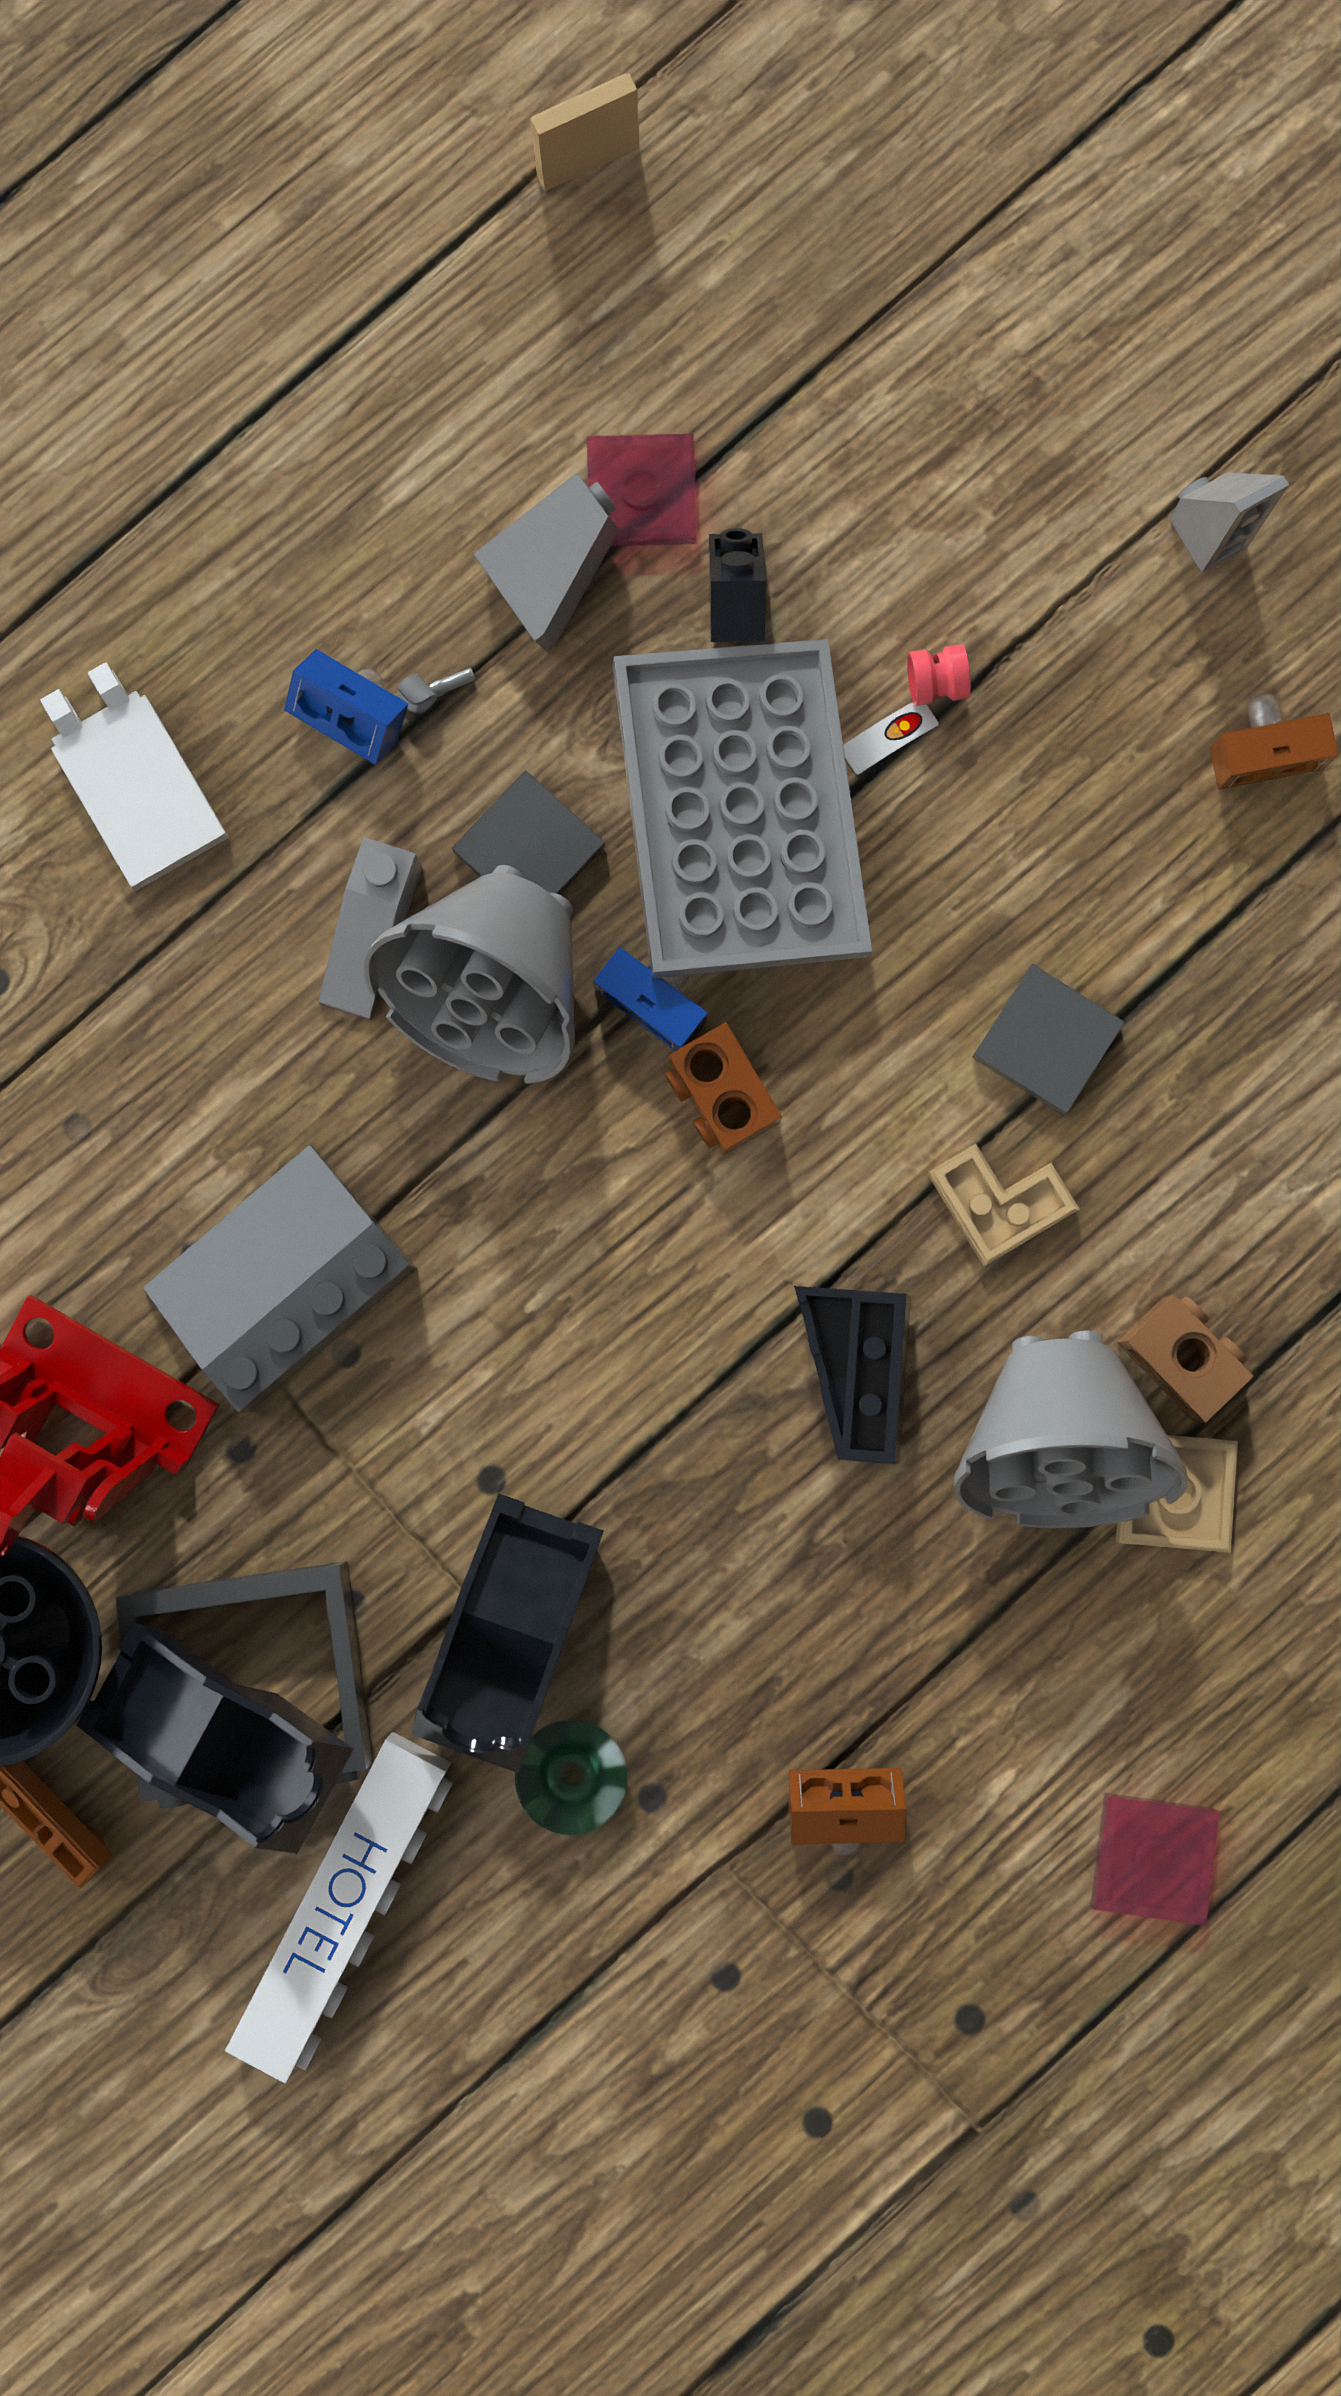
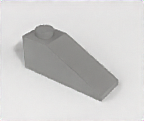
(1224, 514)
(372, 903)

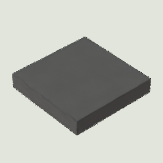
(531, 834)
(1048, 1039)

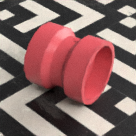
(938, 675)

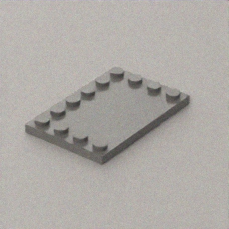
(740, 808)

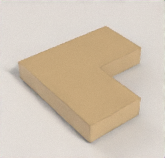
(995, 1217)

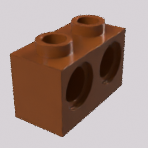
(735, 1084)

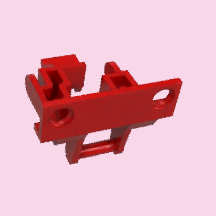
(102, 1388)

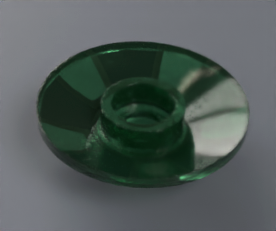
(564, 1805)

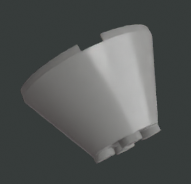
(483, 978)
(1067, 1440)

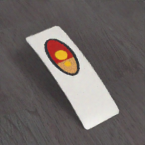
(888, 736)

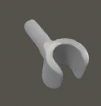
(422, 697)

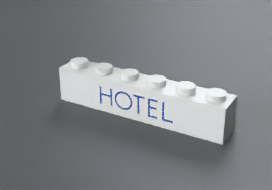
(338, 1907)

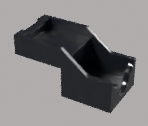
(506, 1633)
(215, 1741)

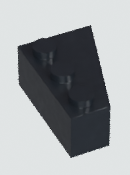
(861, 1367)

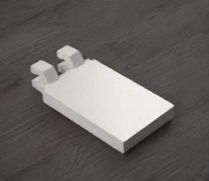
(133, 781)

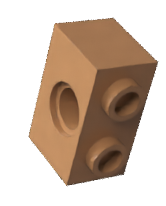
(1154, 1348)

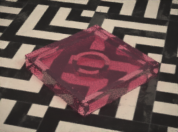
(649, 484)
(1155, 1859)

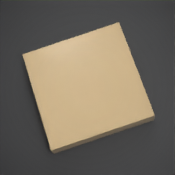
(586, 131)
(1203, 1513)

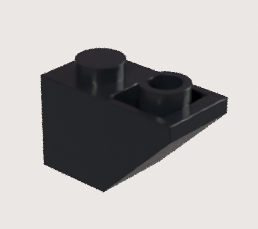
(737, 586)

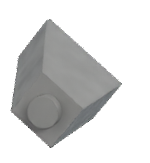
(551, 556)

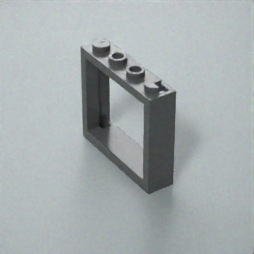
(328, 1577)

